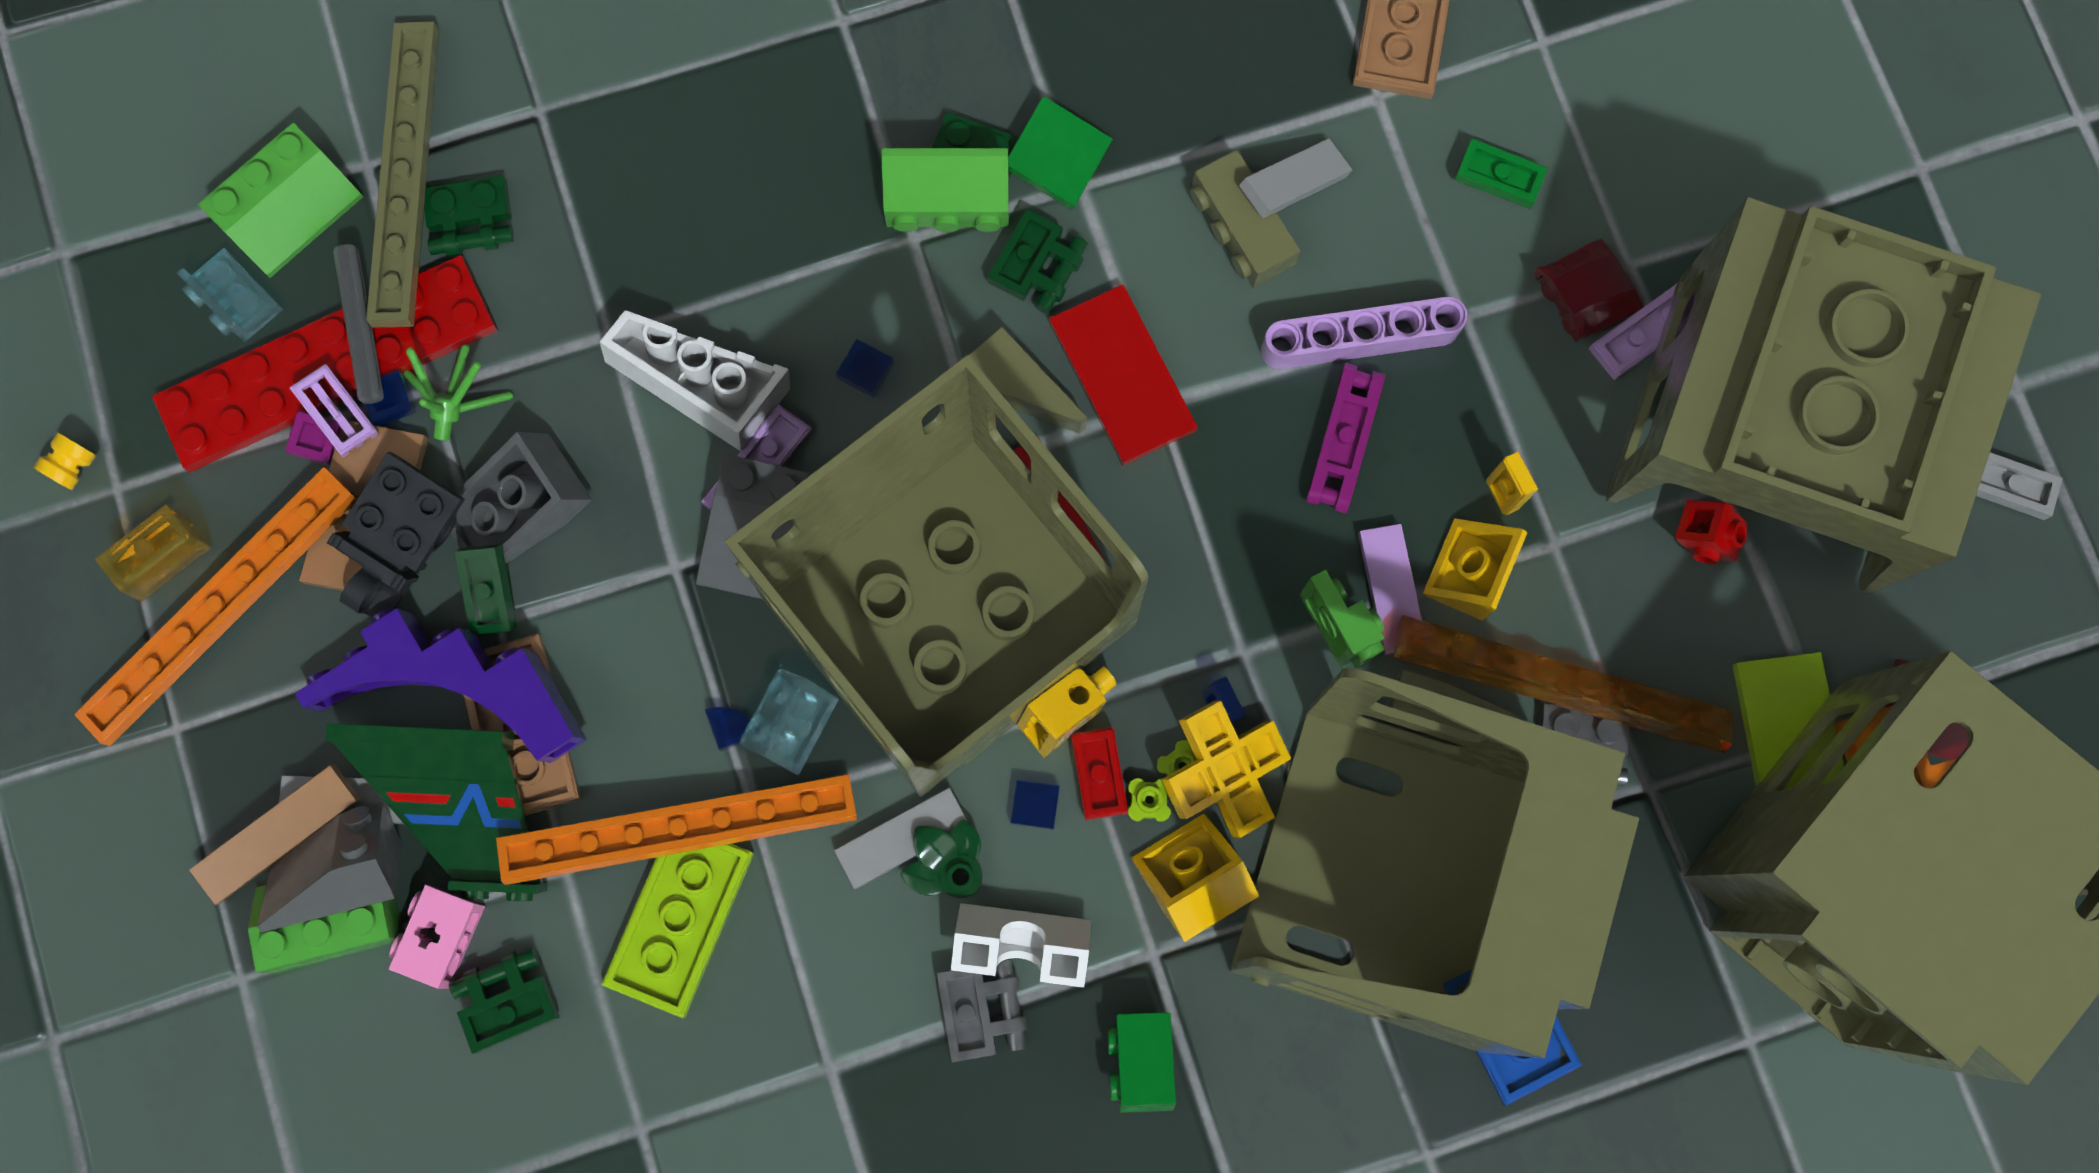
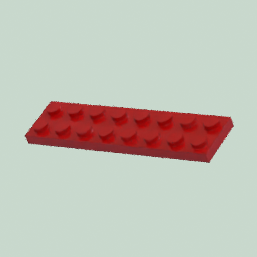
(253, 394)

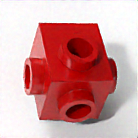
(1711, 531)

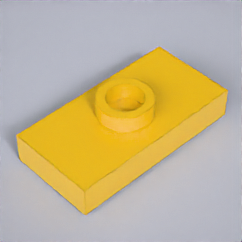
(1511, 484)

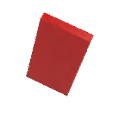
(1123, 375)

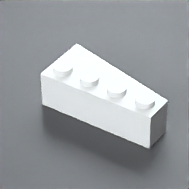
(707, 383)

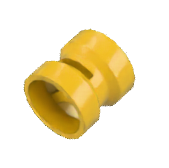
(64, 461)

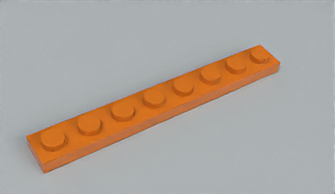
(215, 607)
(675, 829)

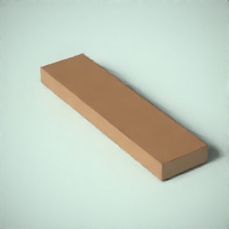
(274, 834)

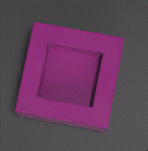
(309, 441)

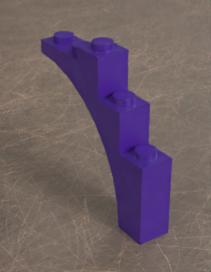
(401, 655)

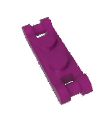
(1345, 438)

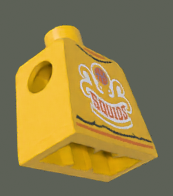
(1055, 716)

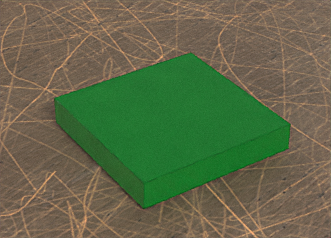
(1057, 153)

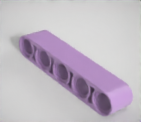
(1378, 320)

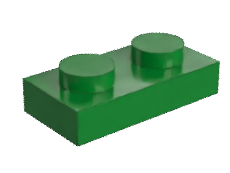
(1501, 173)

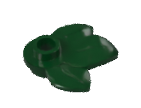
(939, 857)

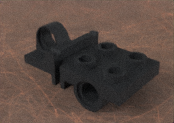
(394, 529)

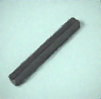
(358, 329)

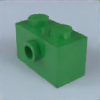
(1144, 1062)

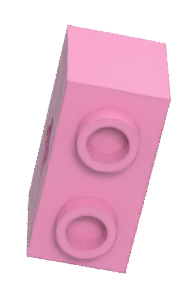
(453, 919)

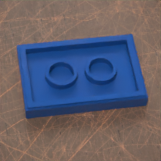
(1521, 1075)

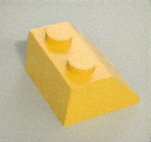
(1195, 877)

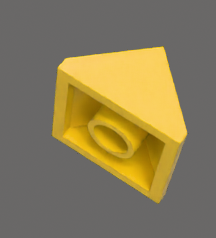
(1474, 566)

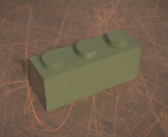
(1258, 244)

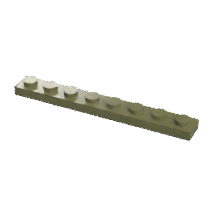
(403, 175)

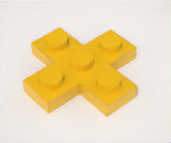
(1226, 769)

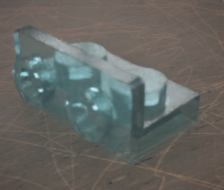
(232, 295)
(789, 720)

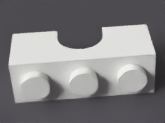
(1051, 942)

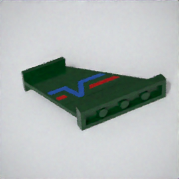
(450, 792)

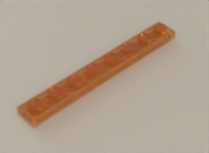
(1563, 684)

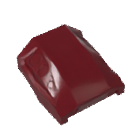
(1589, 290)

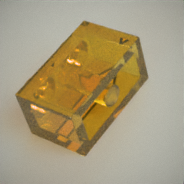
(153, 553)

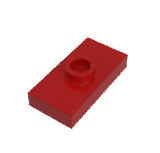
(1099, 774)

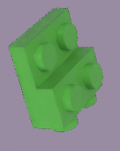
(1349, 632)

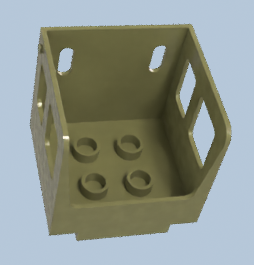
(1832, 383)
(942, 575)
(1479, 863)
(1917, 911)

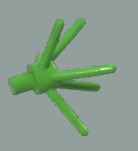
(447, 406)

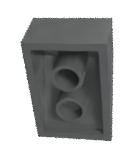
(741, 494)
(519, 496)
(334, 870)

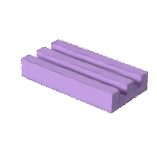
(355, 439)

